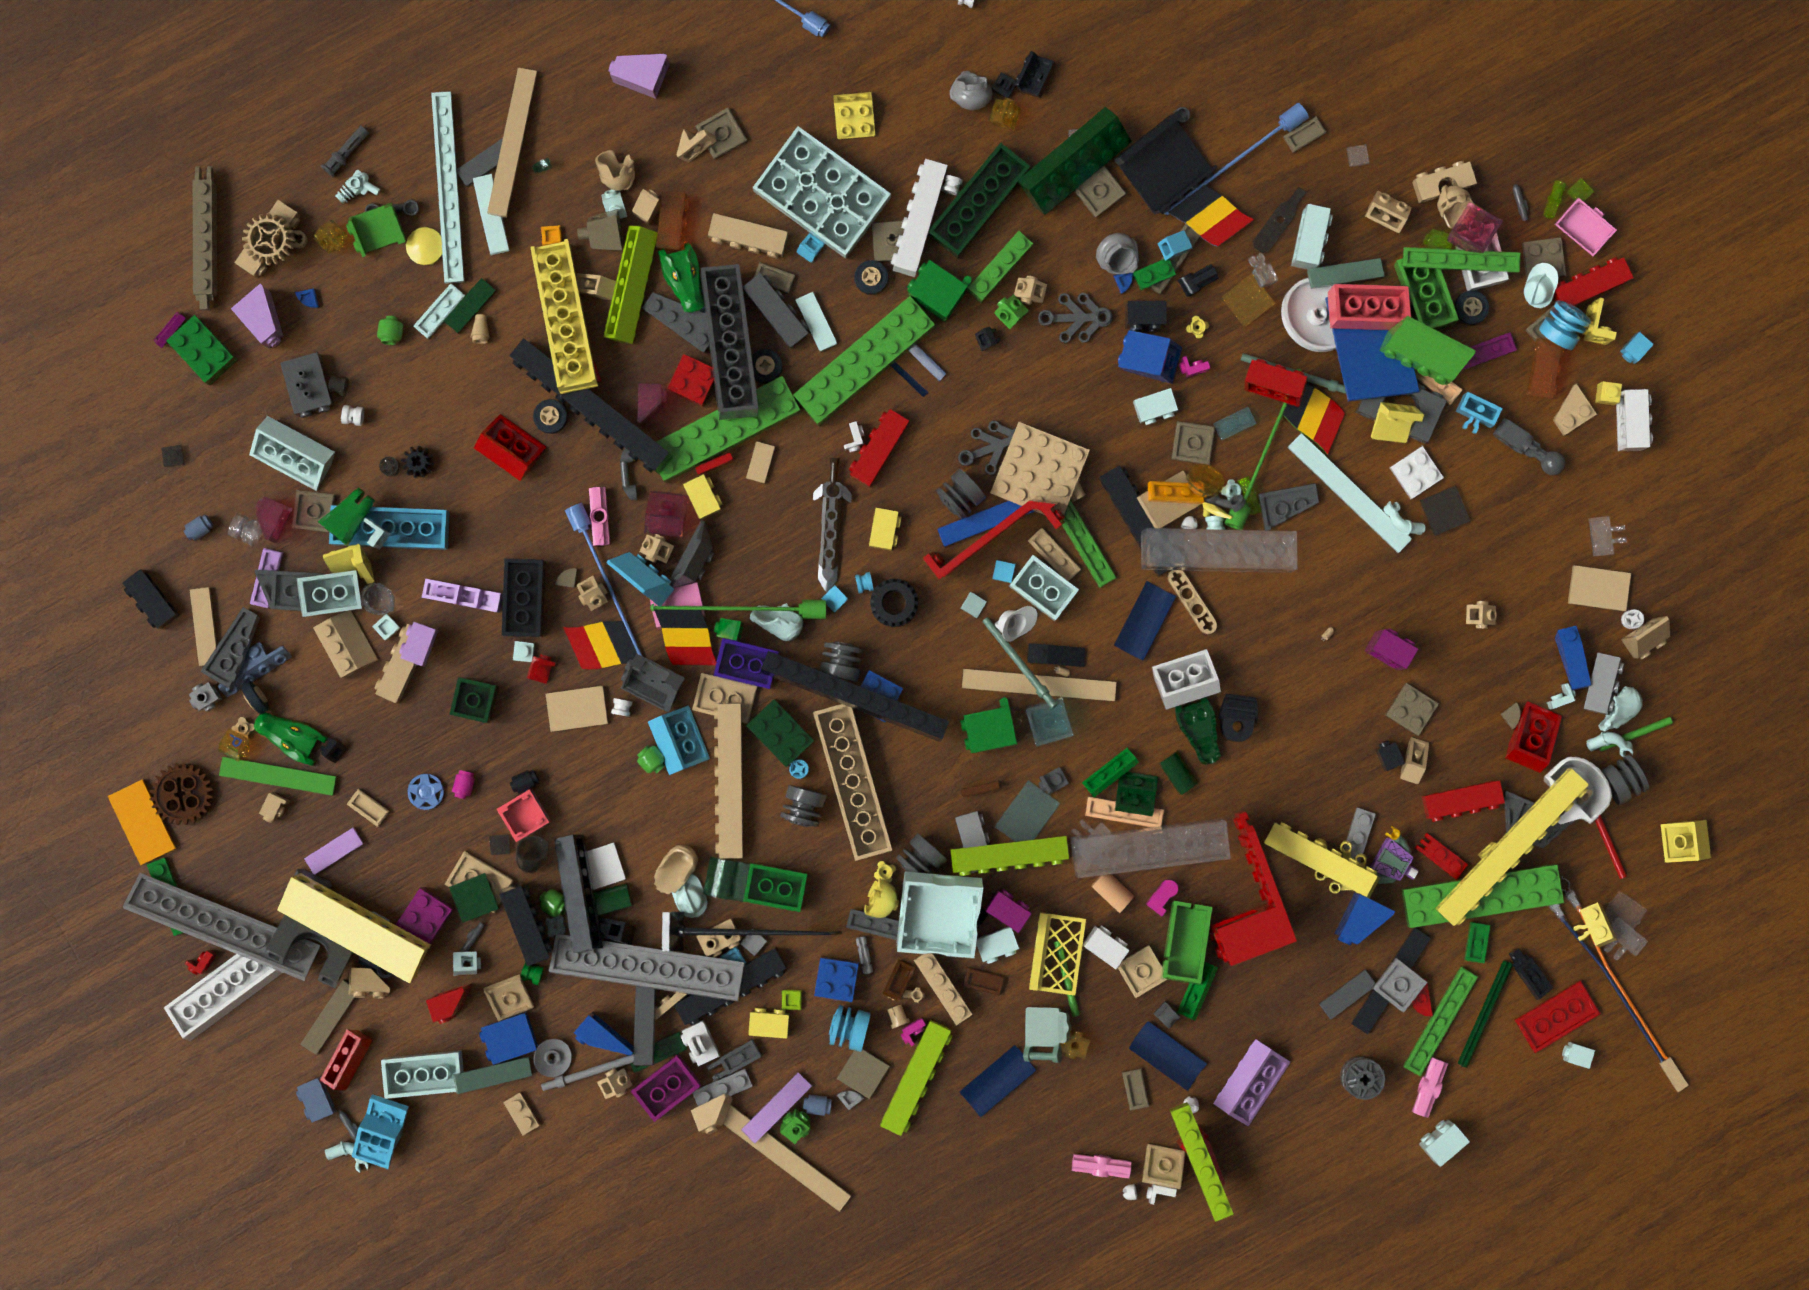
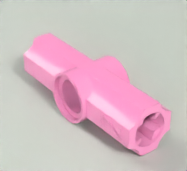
(598, 503)
(1429, 1087)
(1101, 1165)

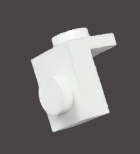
(857, 433)
(1157, 1189)

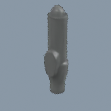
(1521, 204)
(472, 937)
(351, 1127)

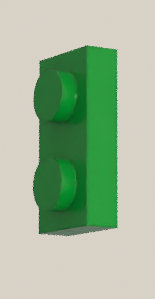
(1154, 274)
(1477, 942)

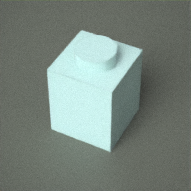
(1578, 1055)

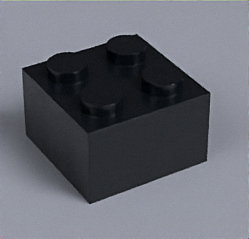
(1145, 315)

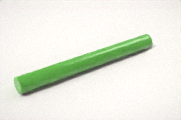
(1642, 731)
(1067, 982)

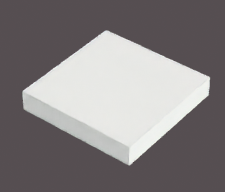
(605, 866)

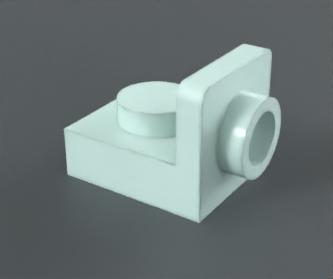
(1559, 700)

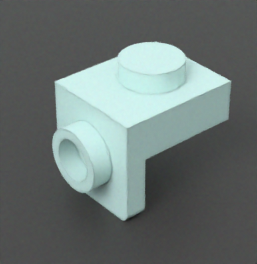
(612, 200)

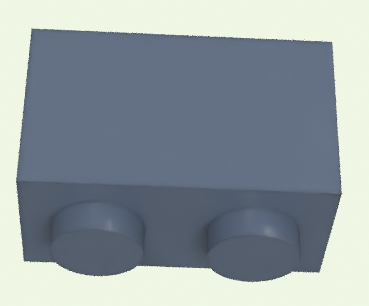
(315, 1099)

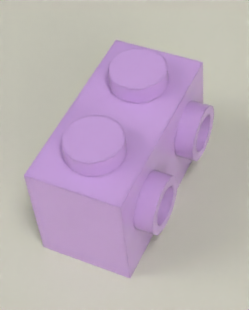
(418, 644)

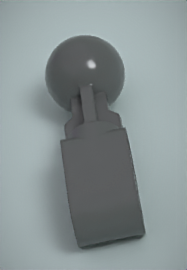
(1523, 443)

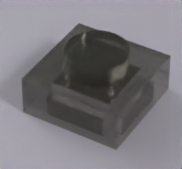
(172, 456)
(500, 844)

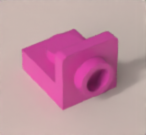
(1197, 367)
(915, 1028)

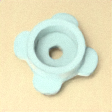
(1236, 489)

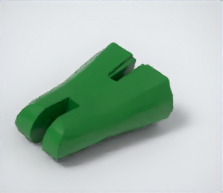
(347, 516)

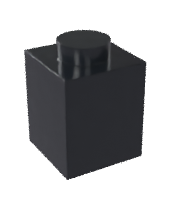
(1389, 755)

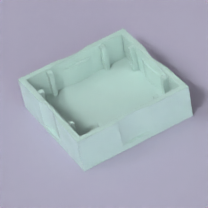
(939, 914)

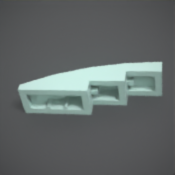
(492, 224)

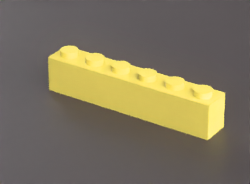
(1325, 862)

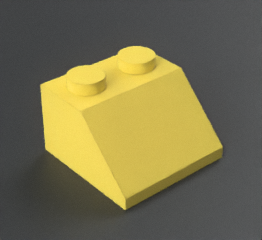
(1685, 841)

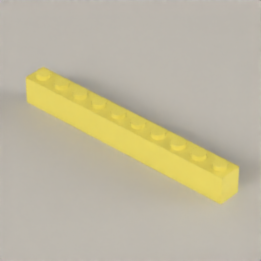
(1512, 846)

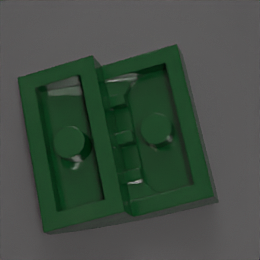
(1136, 793)

